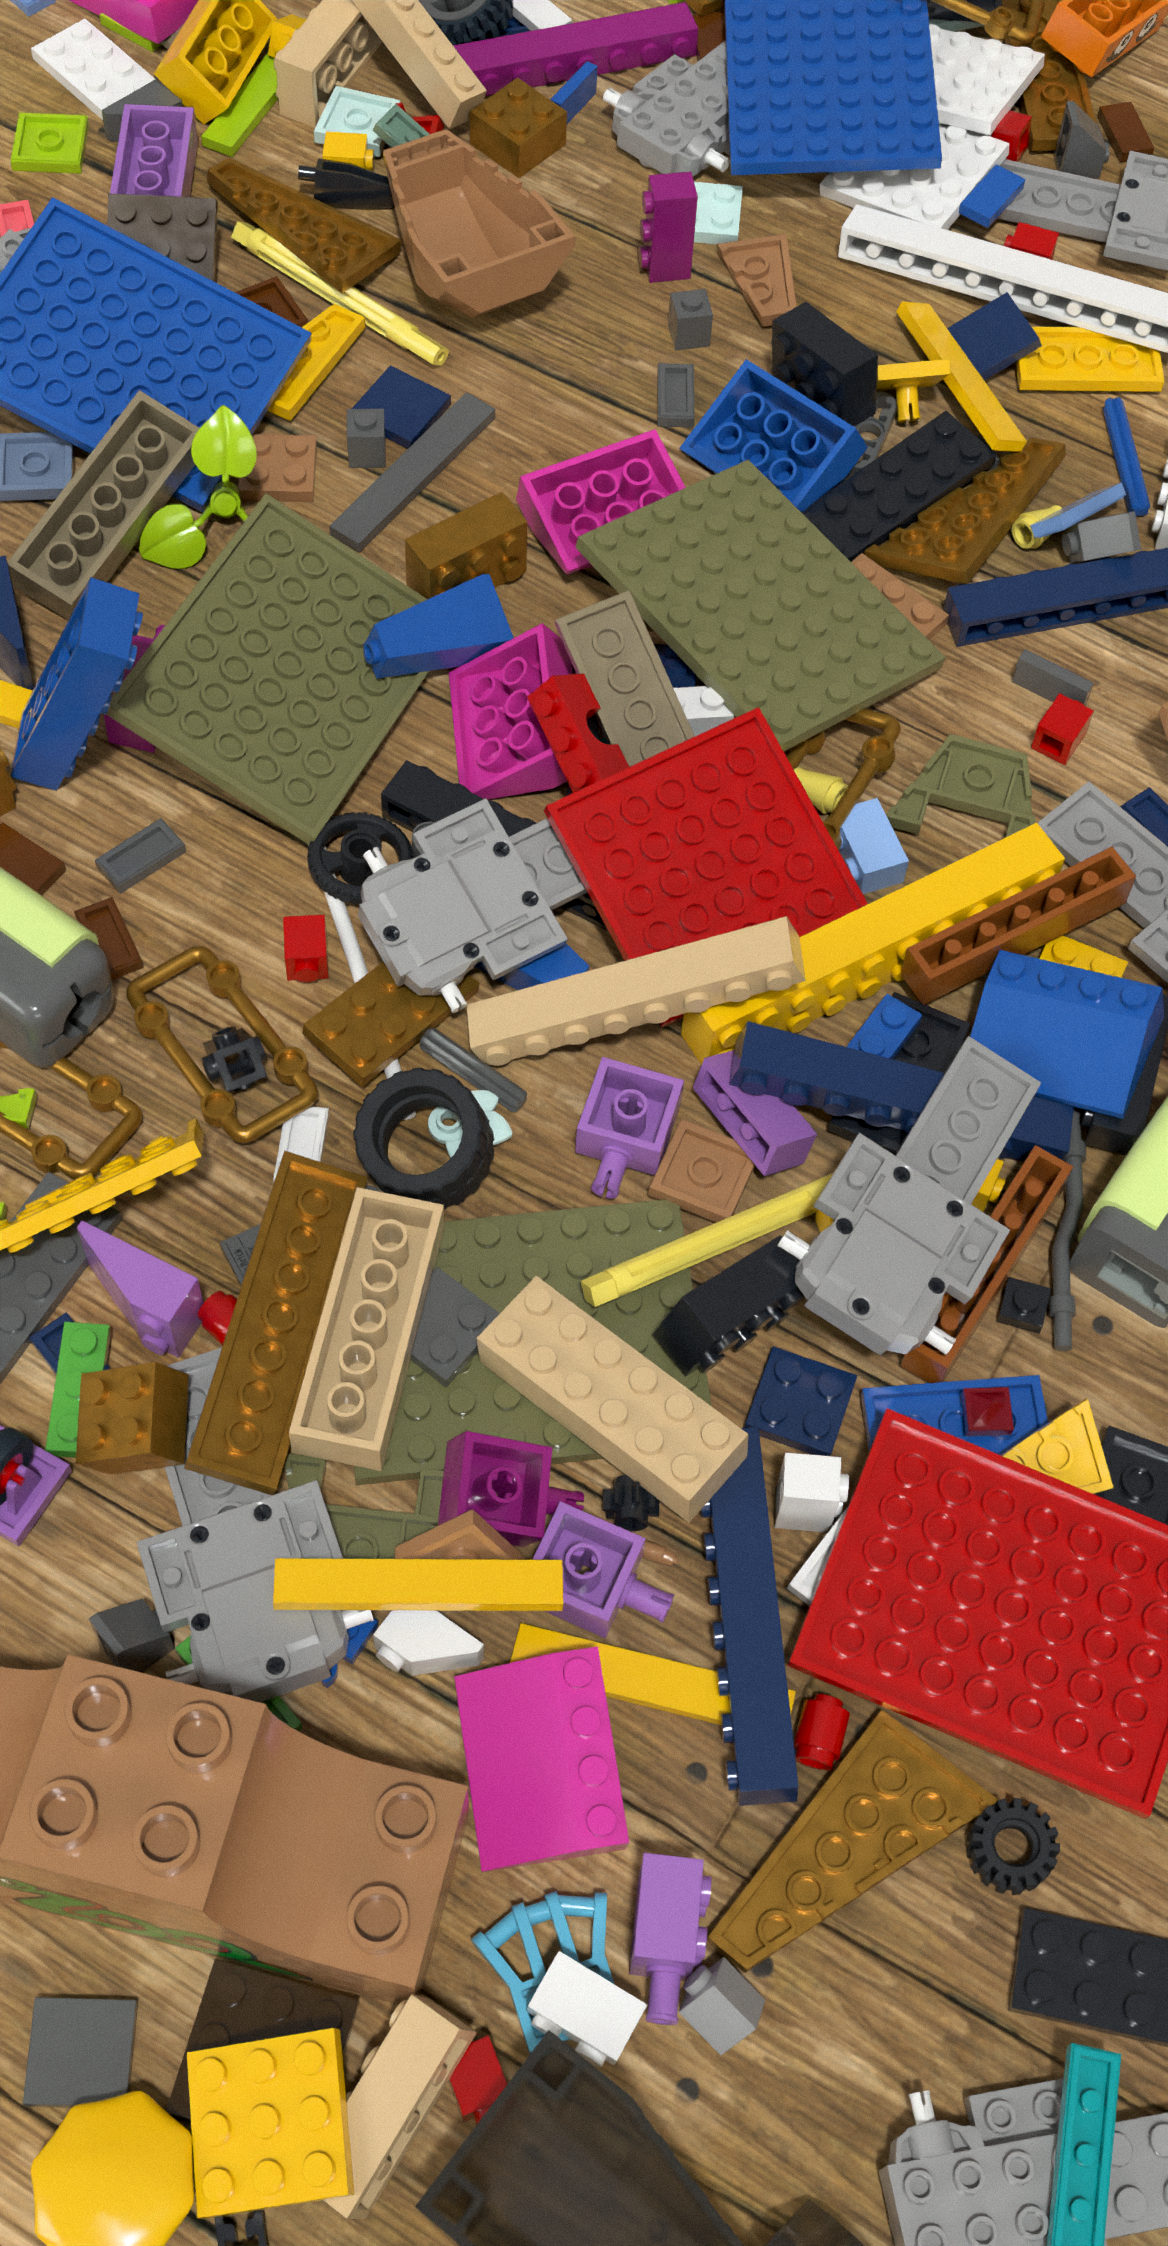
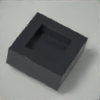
(1024, 1305)

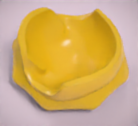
(113, 2175)

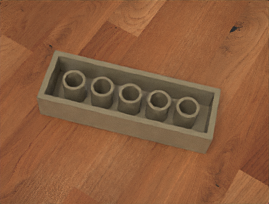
(105, 505)

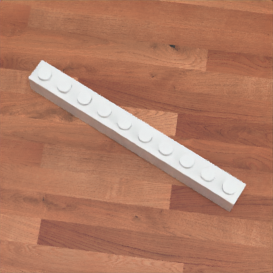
(991, 270)

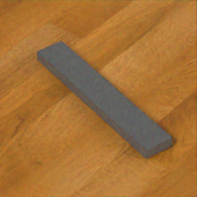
(412, 472)

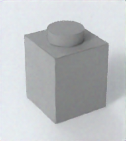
(721, 2005)

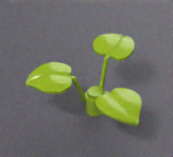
(218, 448)

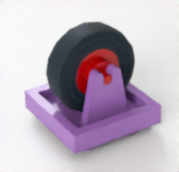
(27, 1483)

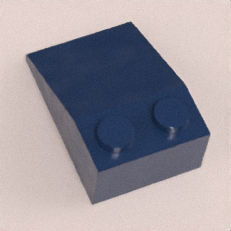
(13, 649)

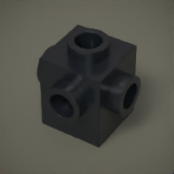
(243, 1068)

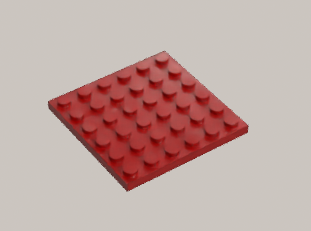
(704, 843)

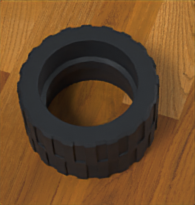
(401, 1096)

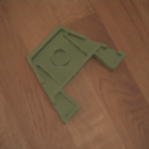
(972, 780)
(371, 1532)

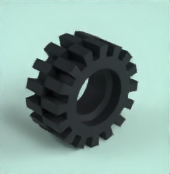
(1033, 1826)

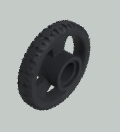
(363, 836)

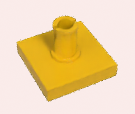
(906, 379)

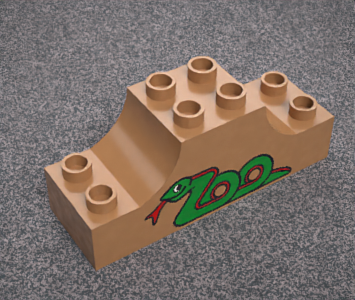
(220, 1829)

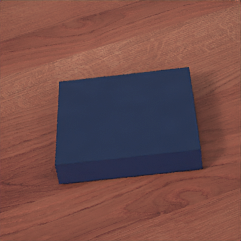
(995, 336)
(407, 404)

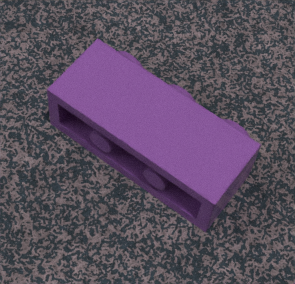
(761, 1124)

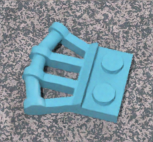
(520, 1920)

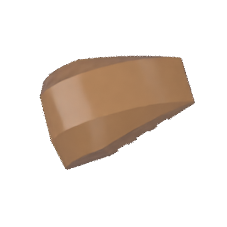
(471, 229)

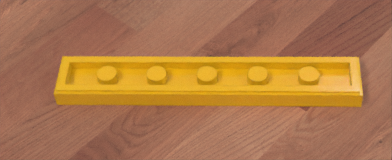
(964, 379)
(418, 1584)
(638, 1676)

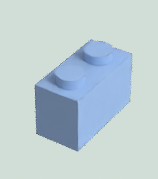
(872, 848)

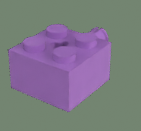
(627, 1121)
(613, 1558)
(666, 1929)

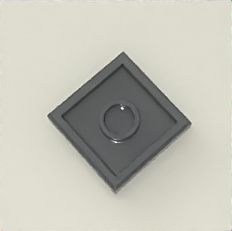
(79, 2051)

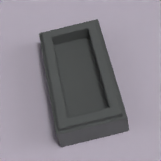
(675, 395)
(1050, 679)
(140, 855)

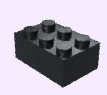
(825, 363)
(731, 1309)

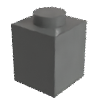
(690, 319)
(366, 438)

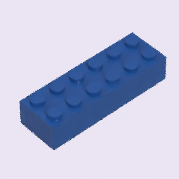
(77, 684)

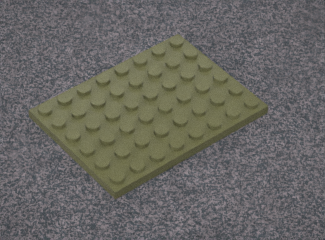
(760, 603)
(269, 673)
(496, 1262)

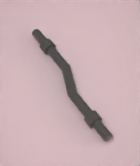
(1062, 1304)

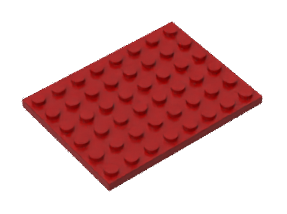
(1000, 1612)

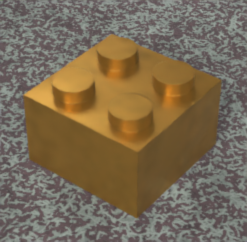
(518, 127)
(132, 1418)

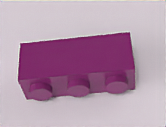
(668, 227)

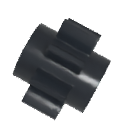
(629, 1504)

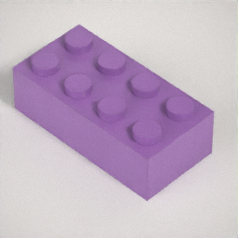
(155, 151)

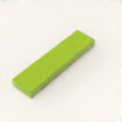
(245, 112)

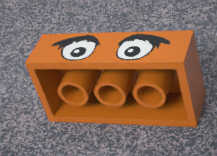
(1101, 30)

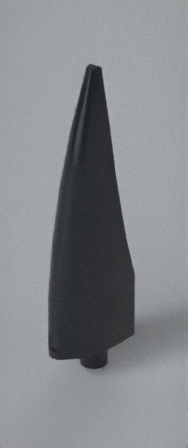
(347, 185)

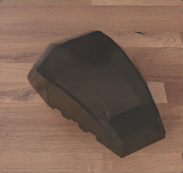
(568, 2165)

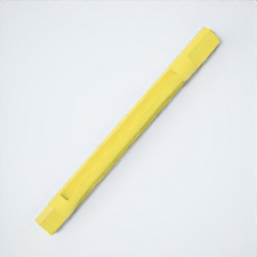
(375, 314)
(703, 1244)

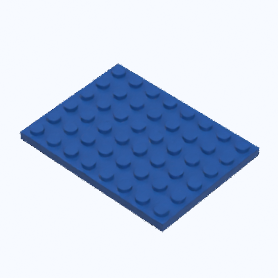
(830, 86)
(105, 316)

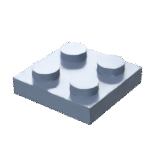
(34, 465)

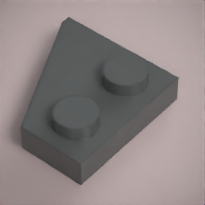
(449, 1328)

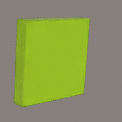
(50, 143)

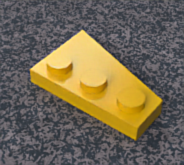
(1067, 1450)

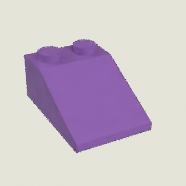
(149, 1292)

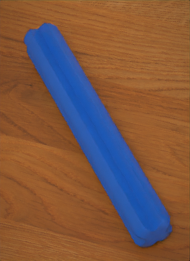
(1126, 456)

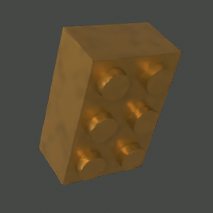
(466, 545)

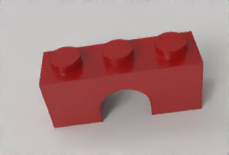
(562, 710)

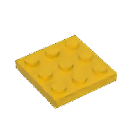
(269, 2123)

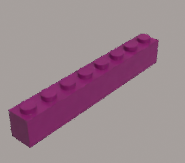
(560, 51)

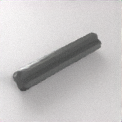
(473, 1069)

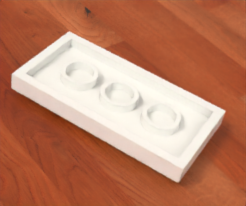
(90, 66)

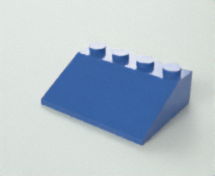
(779, 432)
(1070, 1029)

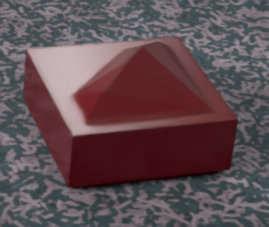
(987, 1411)

